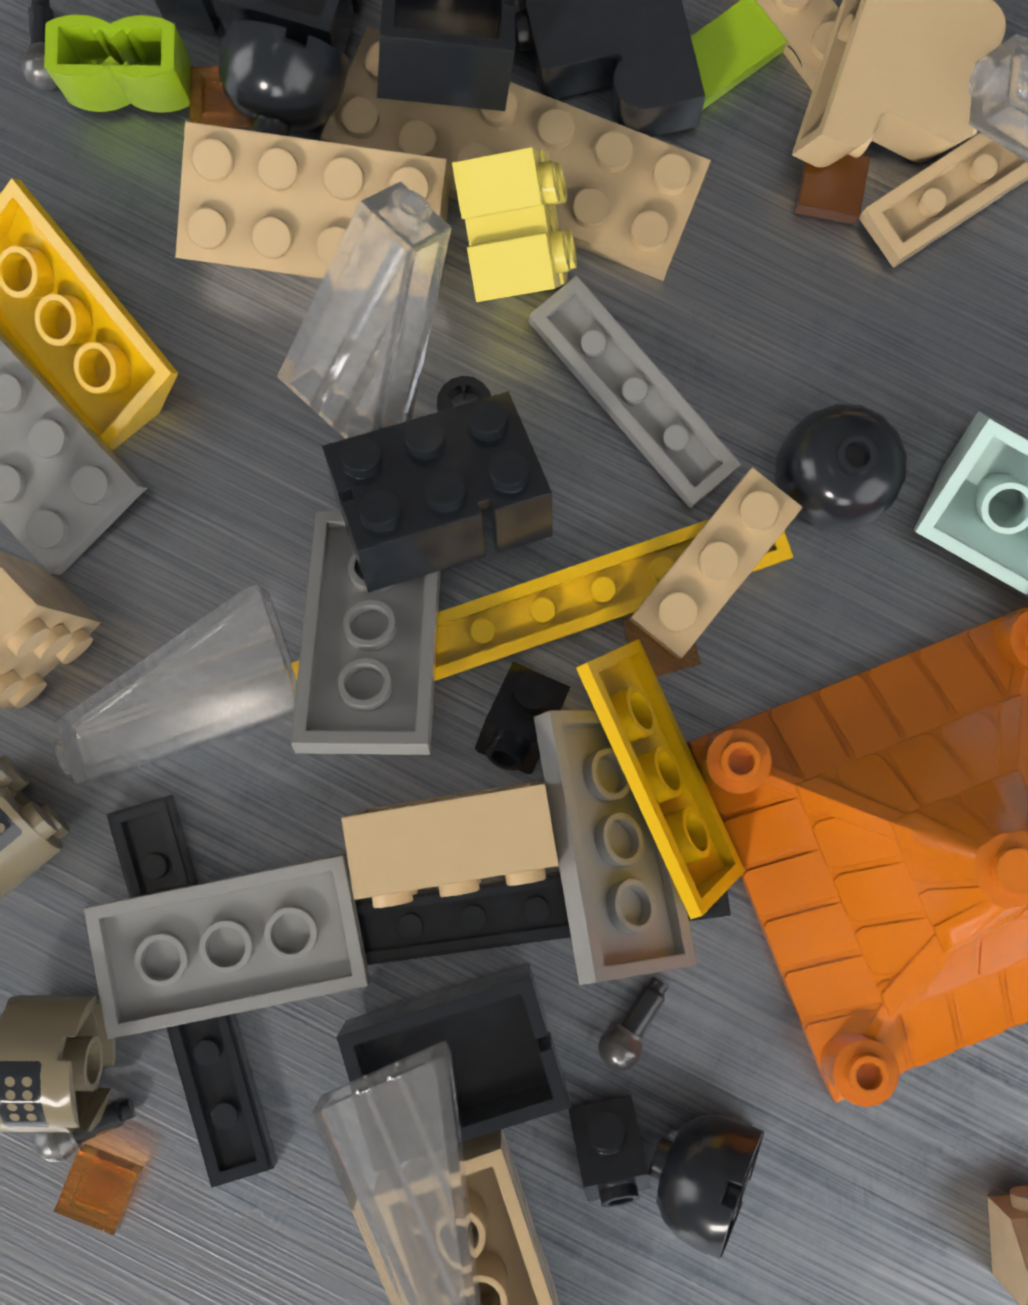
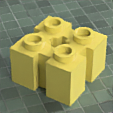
(514, 223)

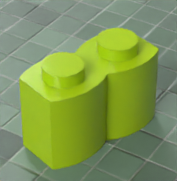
(118, 63)

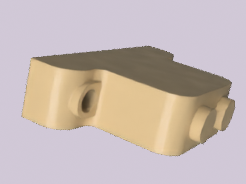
(898, 78)

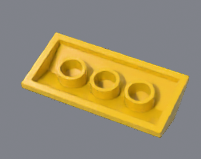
(74, 324)
(662, 775)

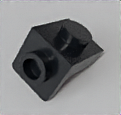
(509, 728)
(610, 1151)

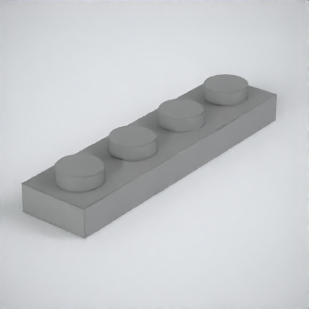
(633, 392)

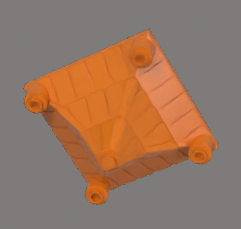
(890, 852)

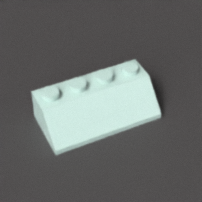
(983, 502)

